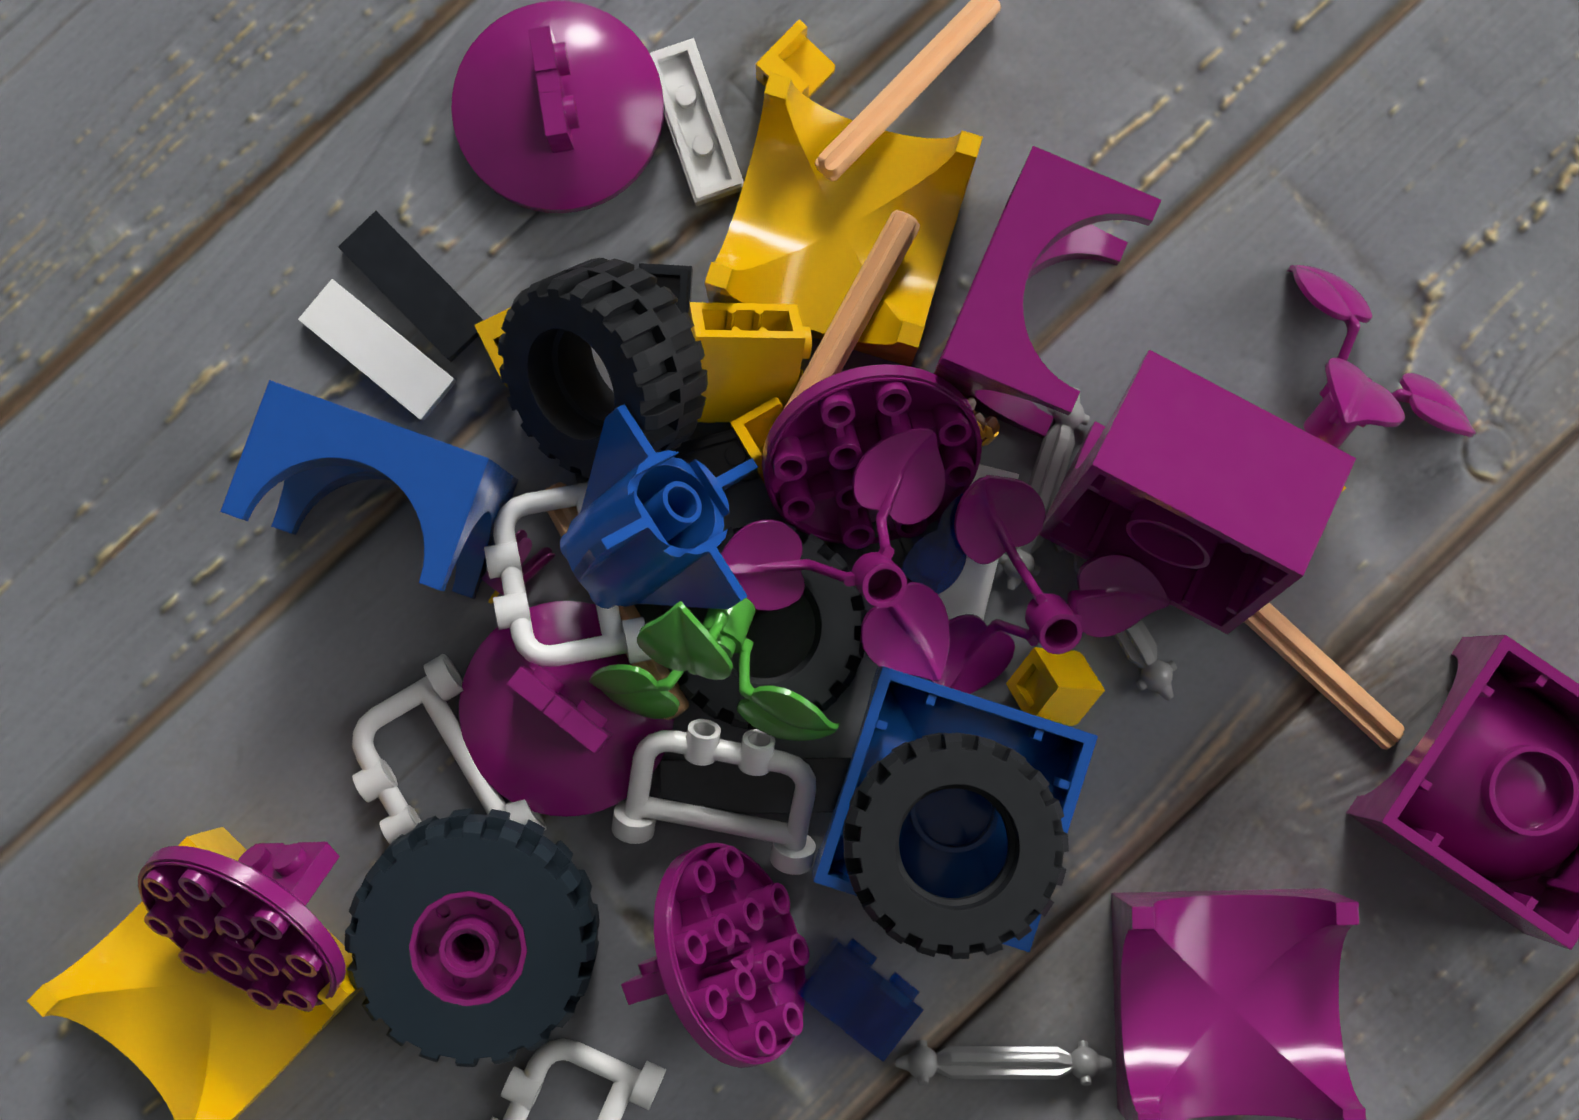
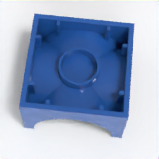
(327, 446)
(953, 837)

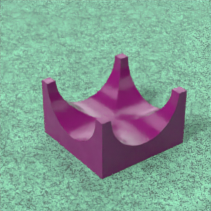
(1041, 225)
(1231, 1004)

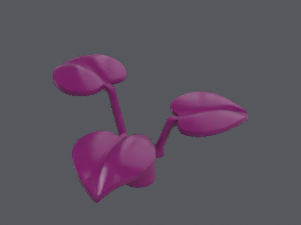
(1350, 395)
(1111, 595)
(909, 621)

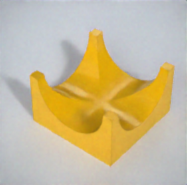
(809, 236)
(185, 1029)

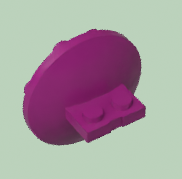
(558, 107)
(836, 421)
(548, 728)
(247, 918)
(726, 956)

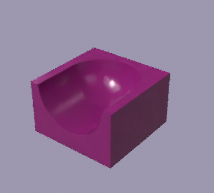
(1199, 493)
(1495, 790)

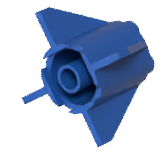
(651, 525)

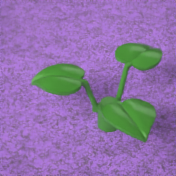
(706, 650)

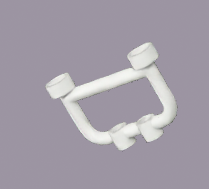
(513, 608)
(701, 745)
(377, 777)
(628, 1082)

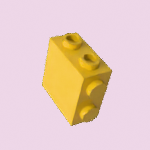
(749, 355)

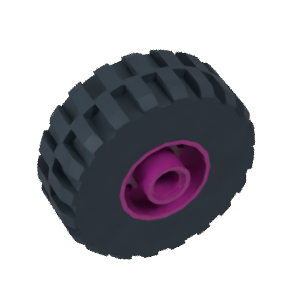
(462, 991)

